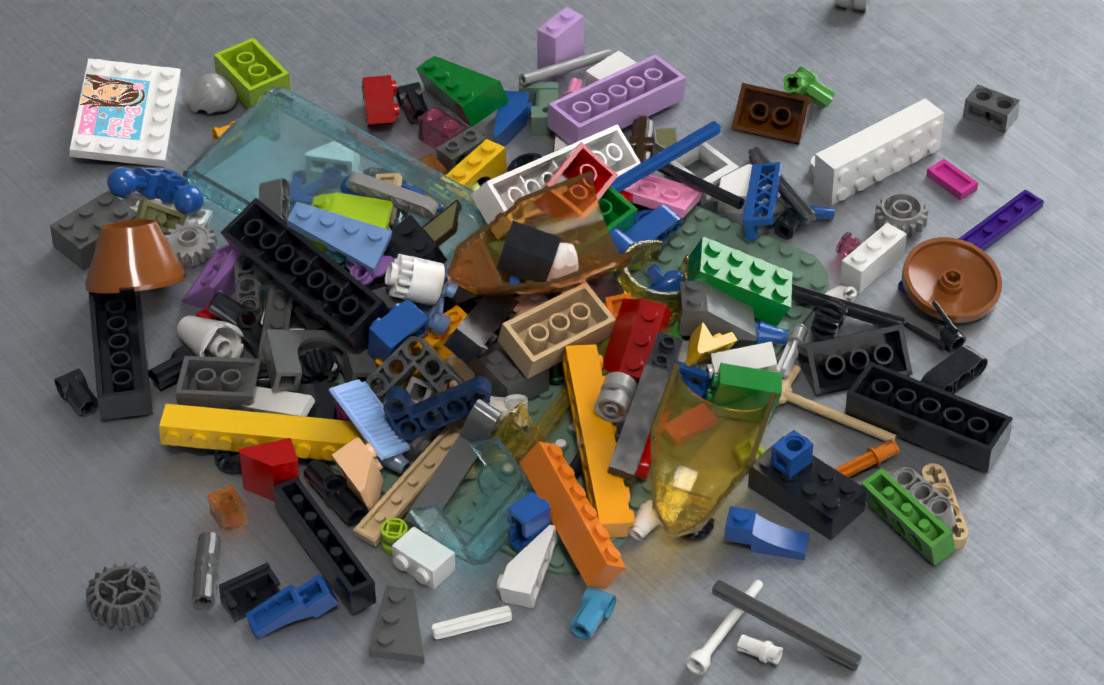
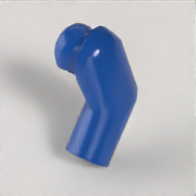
(823, 212)

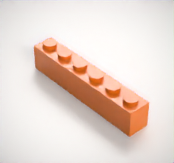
(573, 515)

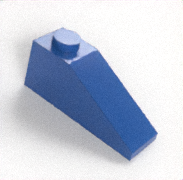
(512, 117)

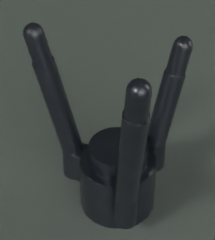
(950, 335)

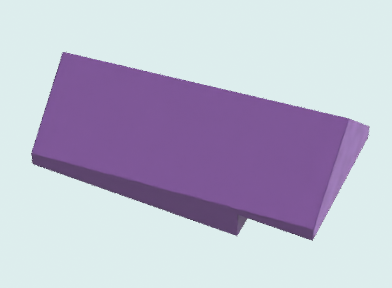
(215, 276)

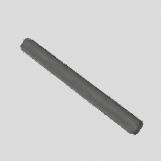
(786, 190)
(787, 624)

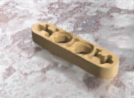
(944, 486)

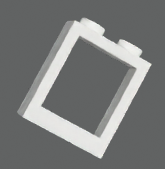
(713, 159)

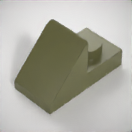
(164, 216)

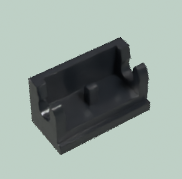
(248, 591)

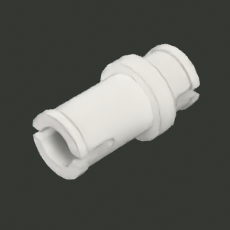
(763, 650)

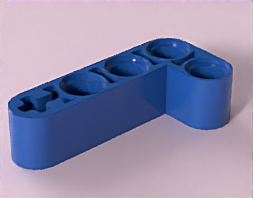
(657, 225)

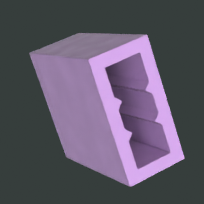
(560, 39)

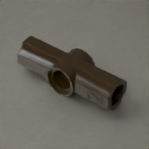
(641, 138)

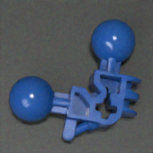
(156, 182)

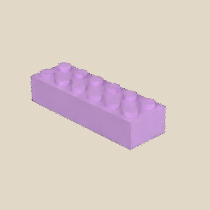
(616, 100)

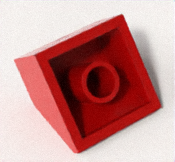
(268, 466)

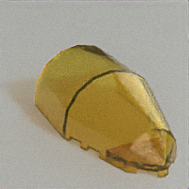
(699, 455)

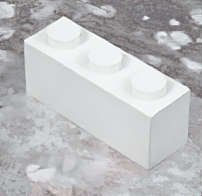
(873, 257)

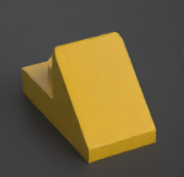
(703, 344)

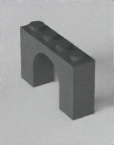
(284, 347)

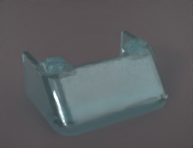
(486, 525)

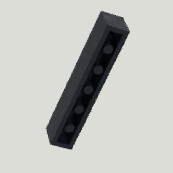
(325, 545)

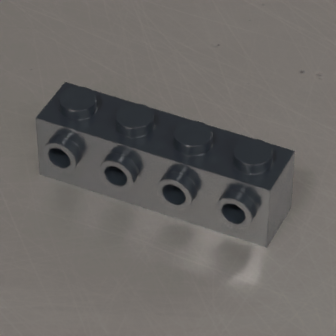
(481, 326)

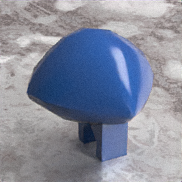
(665, 282)

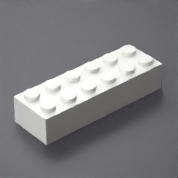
(878, 151)

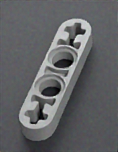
(400, 197)

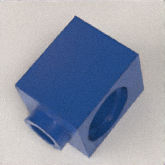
(791, 453)

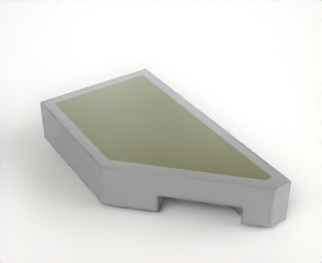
(664, 137)

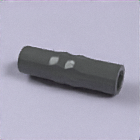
(206, 570)

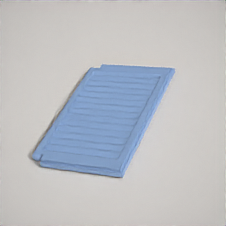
(369, 418)

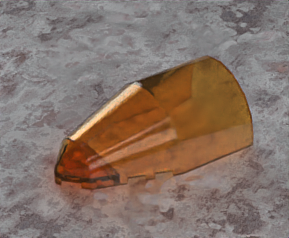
(563, 210)

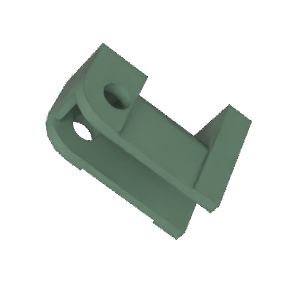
(541, 95)

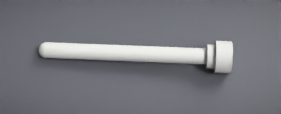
(699, 660)

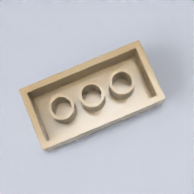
(540, 335)

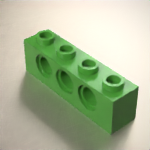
(908, 517)

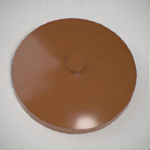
(954, 275)

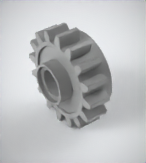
(902, 212)
(192, 243)

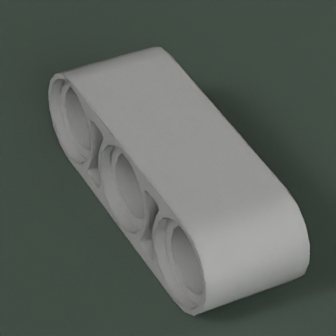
(927, 495)

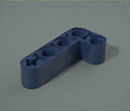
(465, 393)

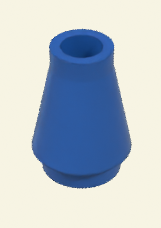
(769, 333)

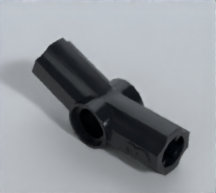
(232, 311)

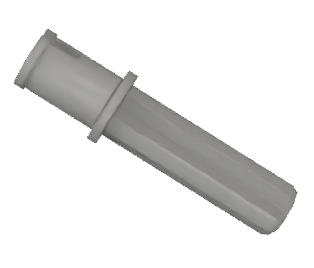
(790, 350)

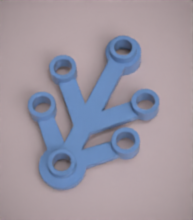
(437, 320)

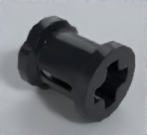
(786, 227)

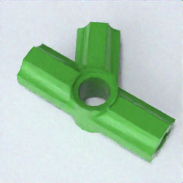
(807, 84)

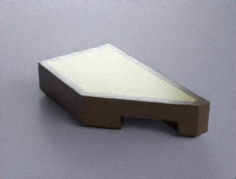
(444, 224)

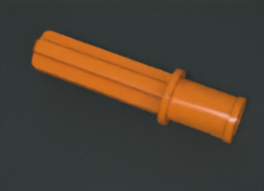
(872, 458)

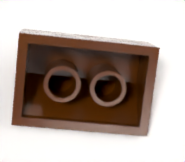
(772, 113)

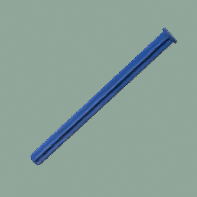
(666, 156)

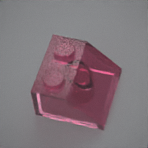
(439, 126)

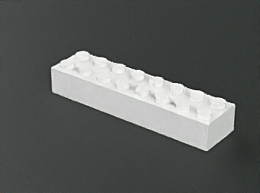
(502, 192)

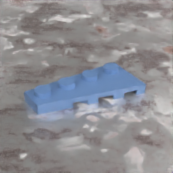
(353, 238)

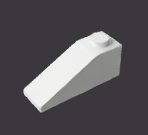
(527, 570)

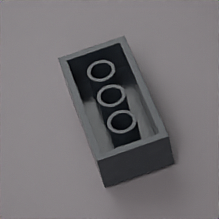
(813, 495)

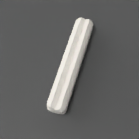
(471, 622)

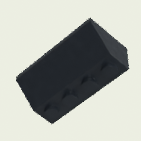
(840, 360)

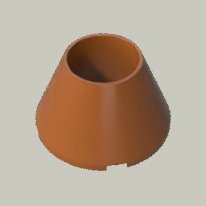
(132, 257)

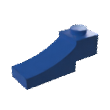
(764, 536)
(292, 605)

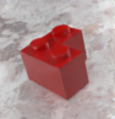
(379, 100)

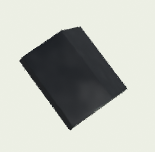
(528, 252)

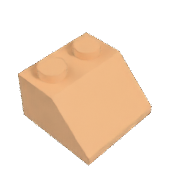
(361, 470)

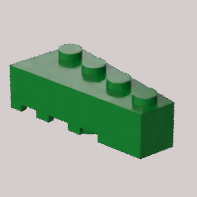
(462, 90)

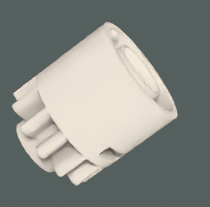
(415, 279)

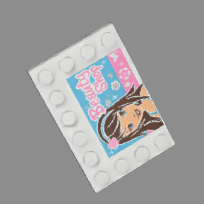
(125, 113)

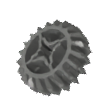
(125, 601)

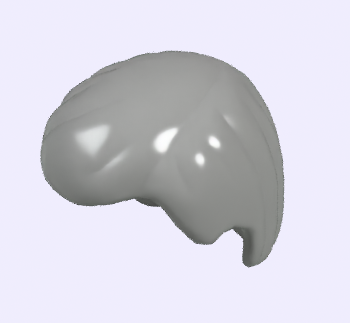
(211, 93)

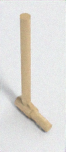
(827, 412)

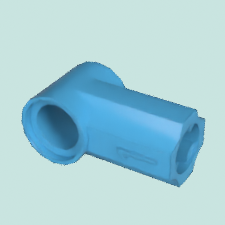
(594, 607)

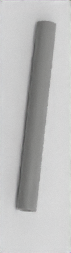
(564, 67)

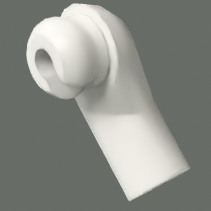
(846, 293)

